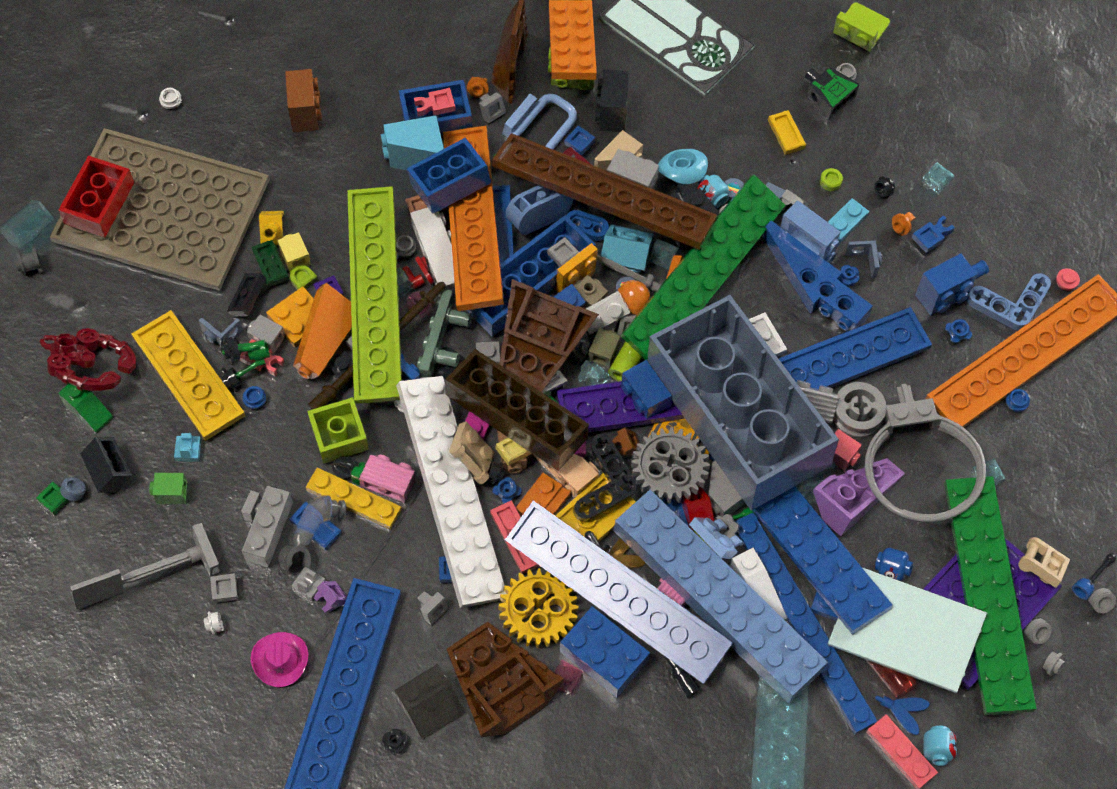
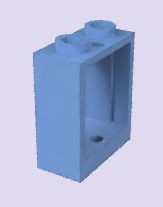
(811, 231)

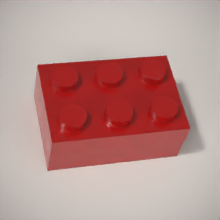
(96, 196)

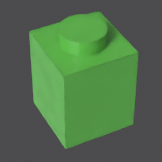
(169, 488)

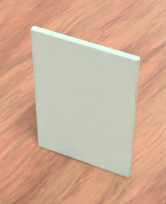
(918, 636)

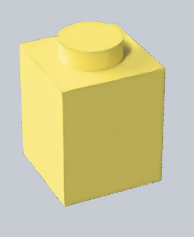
(294, 251)

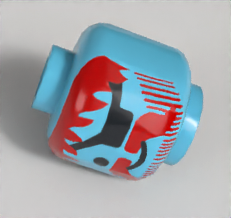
(714, 189)
(939, 745)

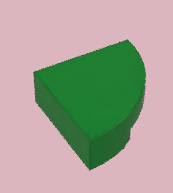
(356, 473)

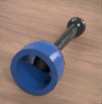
(1084, 587)

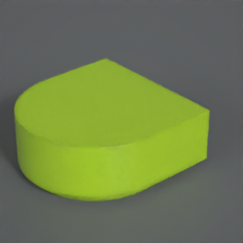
(302, 276)

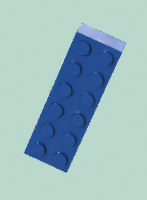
(531, 267)

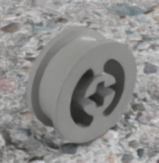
(871, 404)

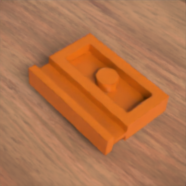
(546, 493)

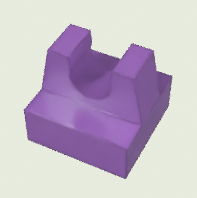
(332, 594)

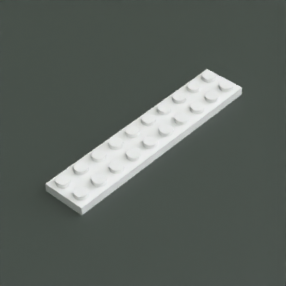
(451, 493)

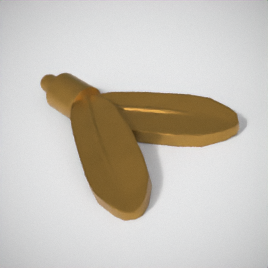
(629, 561)

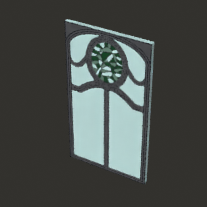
(680, 38)

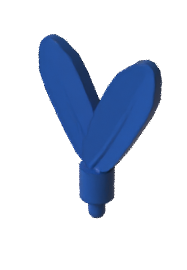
(901, 709)

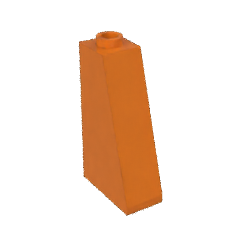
(324, 331)

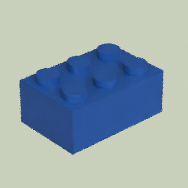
(448, 121)
(449, 175)
(604, 652)

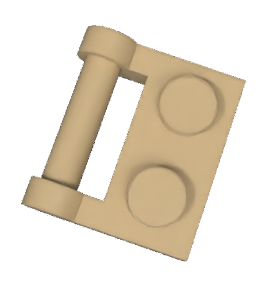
(472, 452)
(1052, 565)

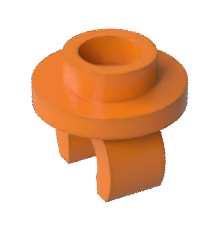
(477, 87)
(902, 223)

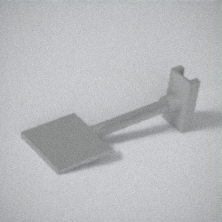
(112, 582)

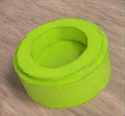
(831, 179)

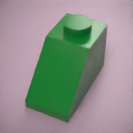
(85, 407)

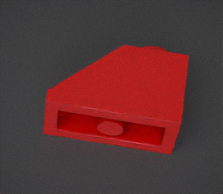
(697, 506)

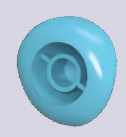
(684, 166)

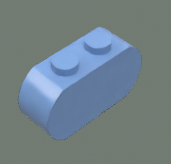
(537, 209)

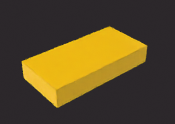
(786, 132)

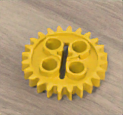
(554, 622)

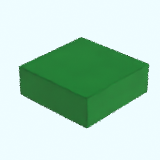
(51, 498)

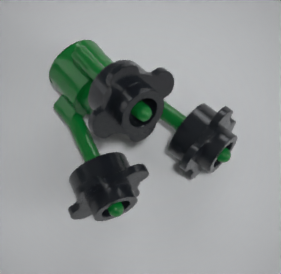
(231, 350)

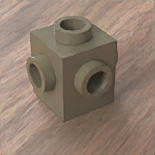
(591, 291)

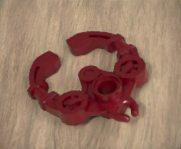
(75, 350)

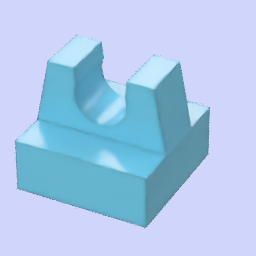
(187, 448)

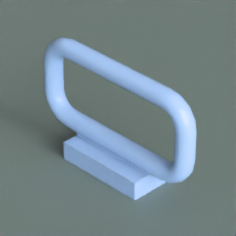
(529, 110)

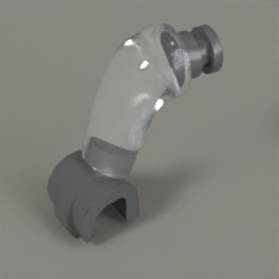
(314, 514)

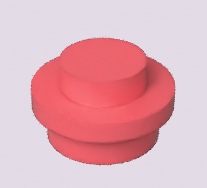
(1067, 279)

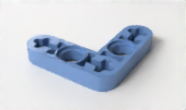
(1012, 310)

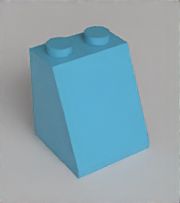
(411, 141)

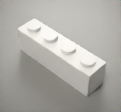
(435, 245)

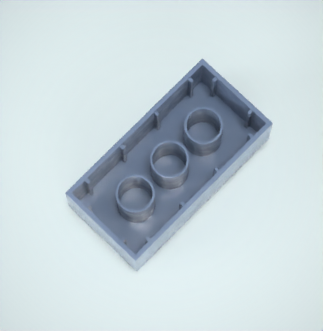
(741, 402)

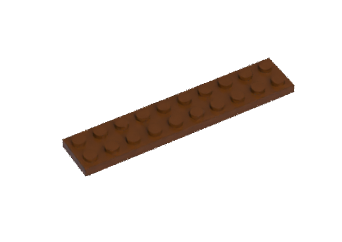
(604, 190)

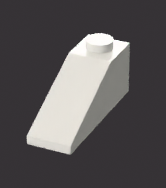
(754, 573)

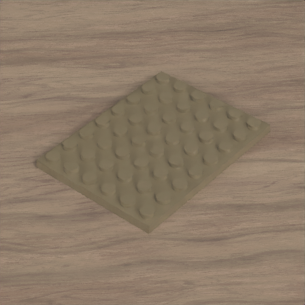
(180, 214)

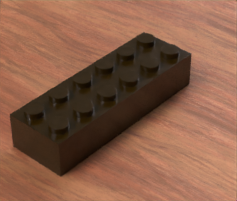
(516, 409)

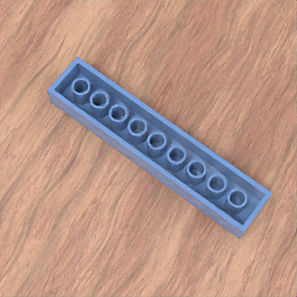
(719, 596)

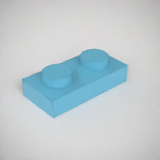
(848, 218)

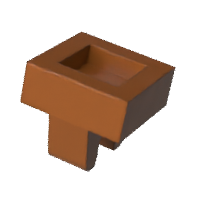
(628, 440)

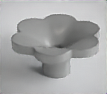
(732, 528)

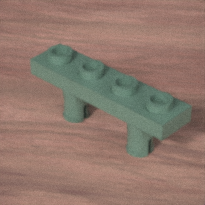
(438, 325)

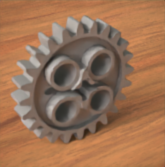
(676, 446)

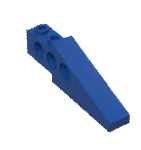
(804, 264)

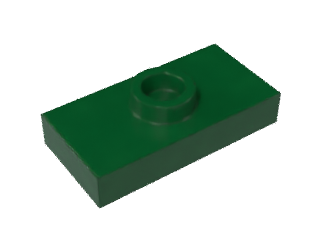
(270, 263)

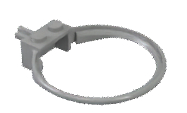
(916, 412)

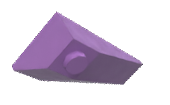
(848, 496)

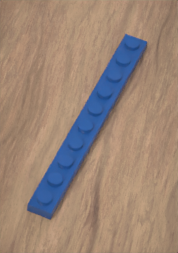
(804, 622)

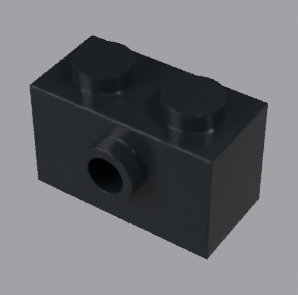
(106, 464)

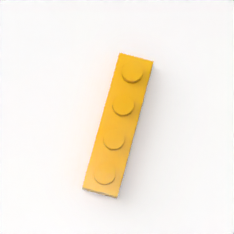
(356, 498)

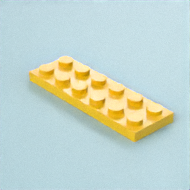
(188, 375)

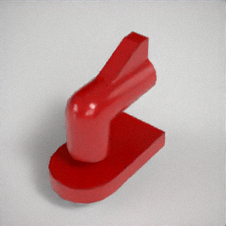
(418, 280)

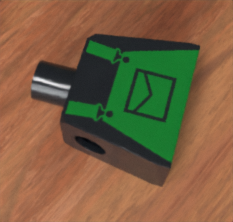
(830, 90)

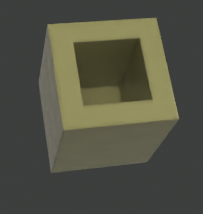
(604, 348)

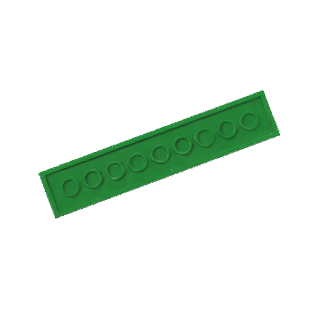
(706, 268)
(989, 587)

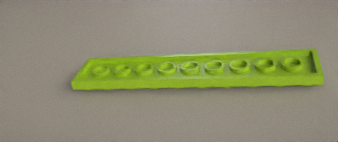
(374, 295)

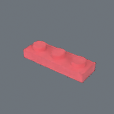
(506, 518)
(902, 752)

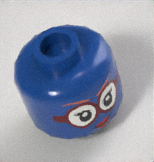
(894, 564)

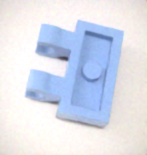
(710, 534)

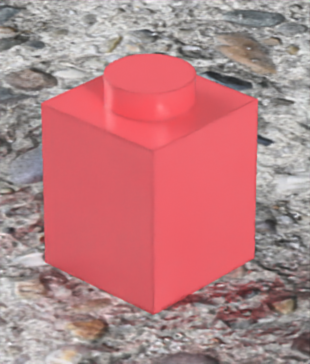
(847, 451)

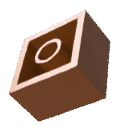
(303, 100)

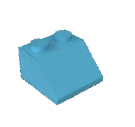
(627, 247)

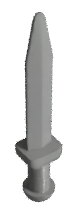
(648, 281)

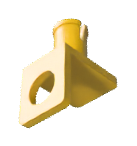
(271, 226)

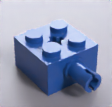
(948, 283)

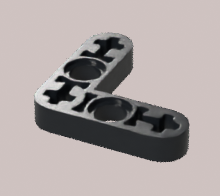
(612, 487)

